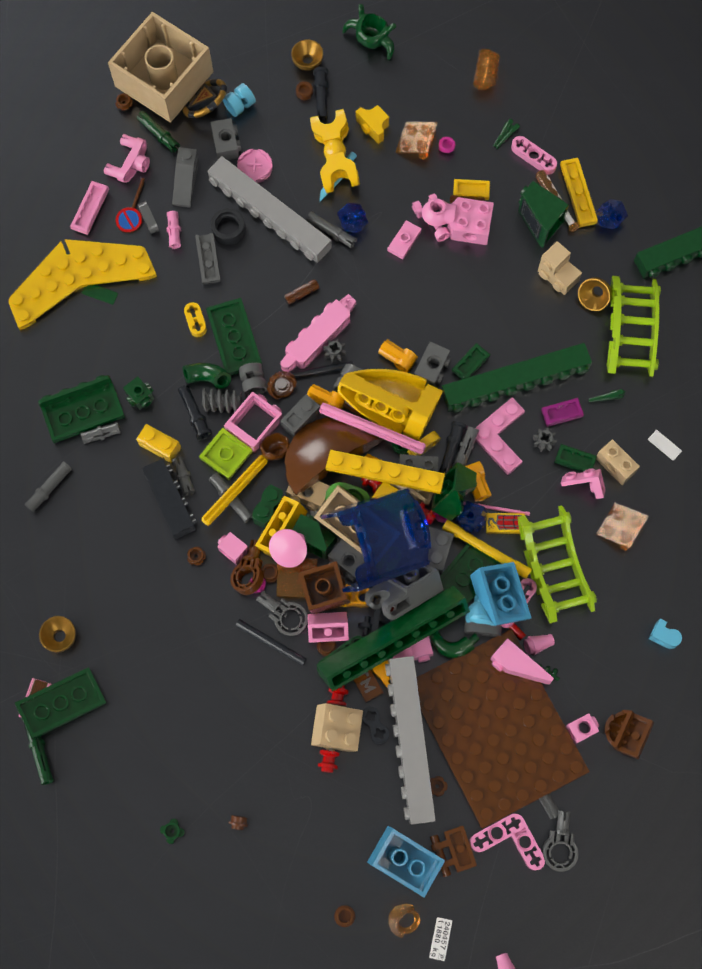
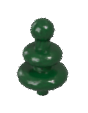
(553, 673)

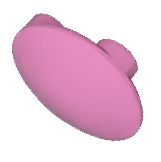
(288, 548)

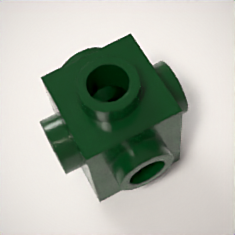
(139, 393)

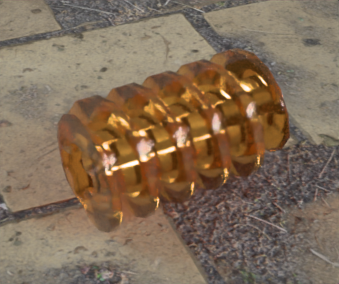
(486, 69)

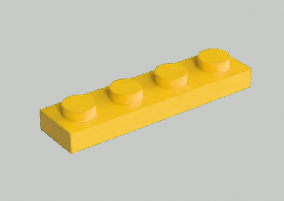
(578, 192)

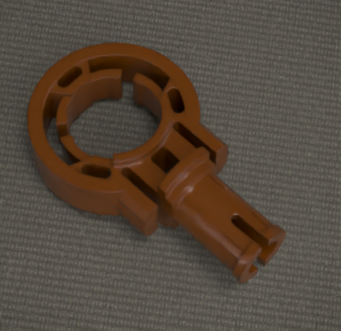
(248, 564)

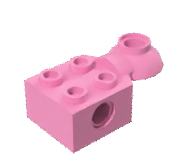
(466, 218)

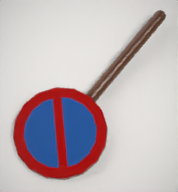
(130, 219)

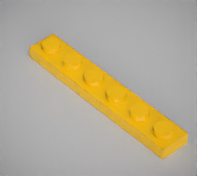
(385, 471)

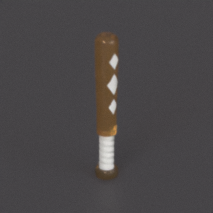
(546, 183)

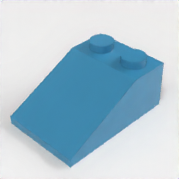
(501, 593)
(406, 861)

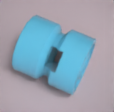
(239, 99)

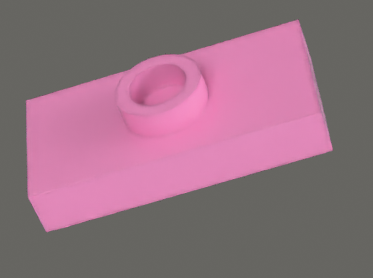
(404, 239)

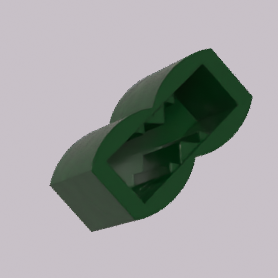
(265, 509)

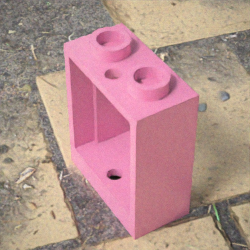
(259, 400)

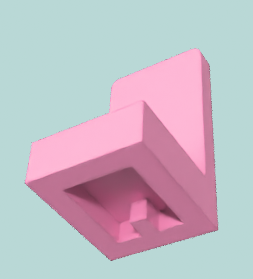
(590, 475)

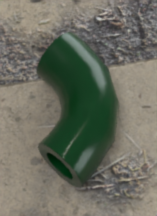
(206, 372)

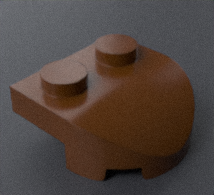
(628, 732)

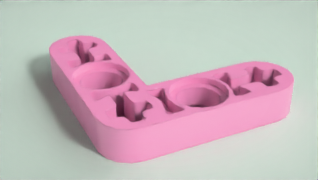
(515, 834)

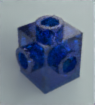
(611, 214)
(352, 217)
(472, 517)

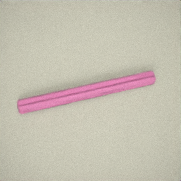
(372, 428)

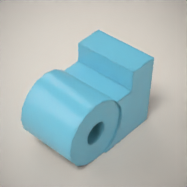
(665, 637)

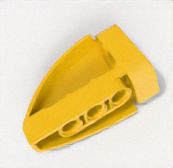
(391, 399)

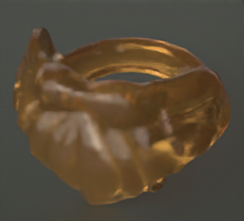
(396, 915)

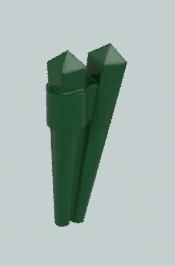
(508, 130)
(615, 394)

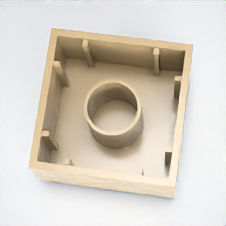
(161, 66)

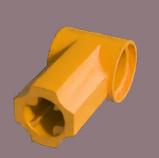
(402, 358)
(321, 396)
(482, 490)

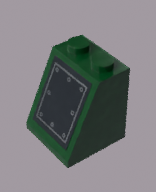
(542, 212)

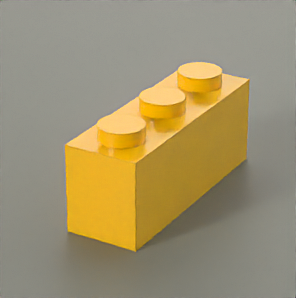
(283, 518)

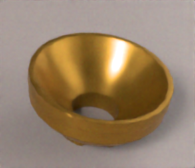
(304, 49)
(590, 299)
(49, 630)

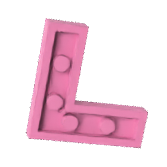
(489, 437)

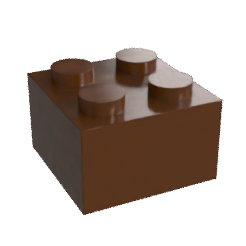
(324, 587)

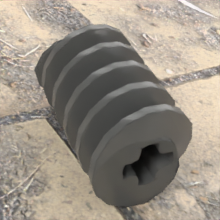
(221, 400)

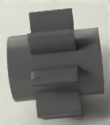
(330, 349)
(545, 434)

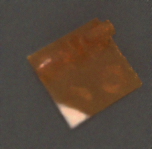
(417, 138)
(622, 526)
(289, 580)

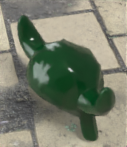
(372, 31)

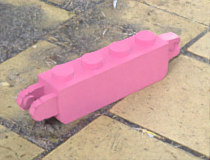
(316, 336)

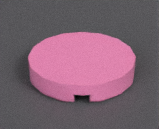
(255, 164)

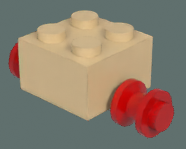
(336, 729)

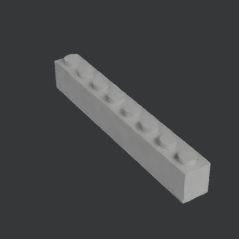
(269, 209)
(411, 740)

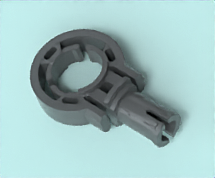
(272, 605)
(562, 829)

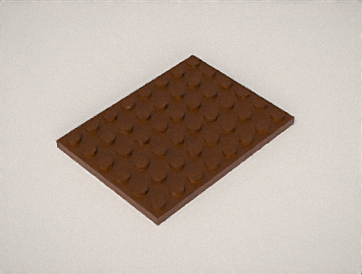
(497, 733)

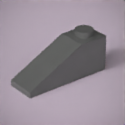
(185, 177)

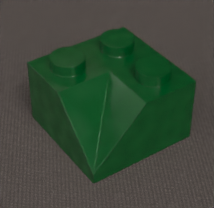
(456, 486)
(318, 541)

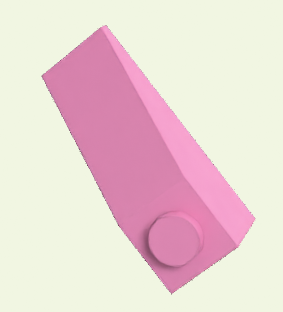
(516, 662)

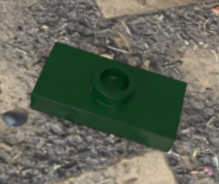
(471, 362)
(575, 458)

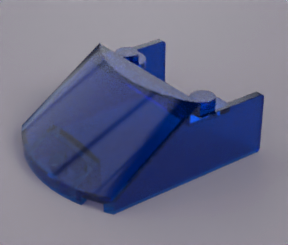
(390, 535)

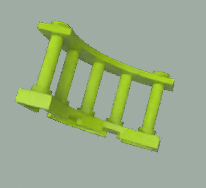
(618, 319)
(549, 607)

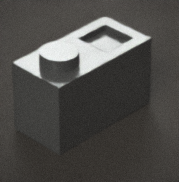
(300, 415)

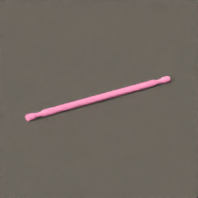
(502, 509)

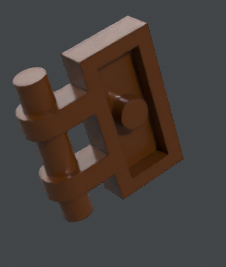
(459, 848)

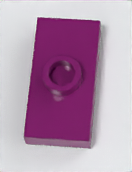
(562, 412)

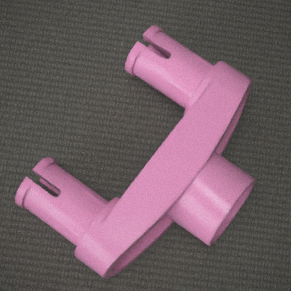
(134, 162)

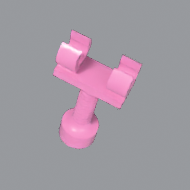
(441, 233)

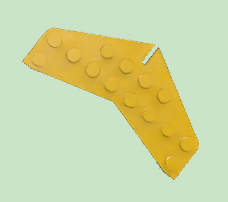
(84, 266)

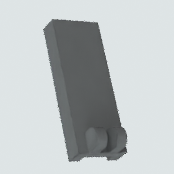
(208, 258)

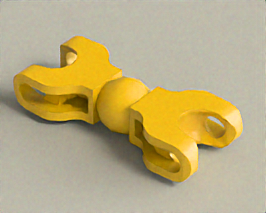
(334, 150)

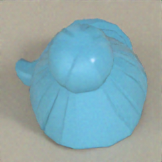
(478, 614)

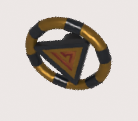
(205, 98)

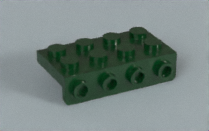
(81, 408)

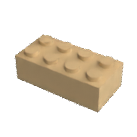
(338, 499)

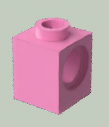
(232, 547)
(574, 731)

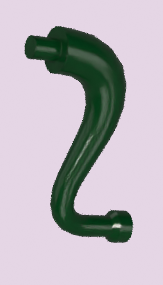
(453, 649)

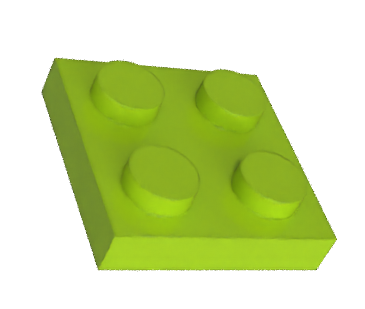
(225, 453)

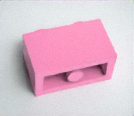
(328, 627)

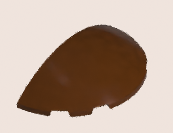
(311, 448)

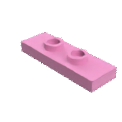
(89, 207)

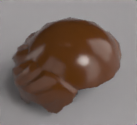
(281, 384)
(274, 446)

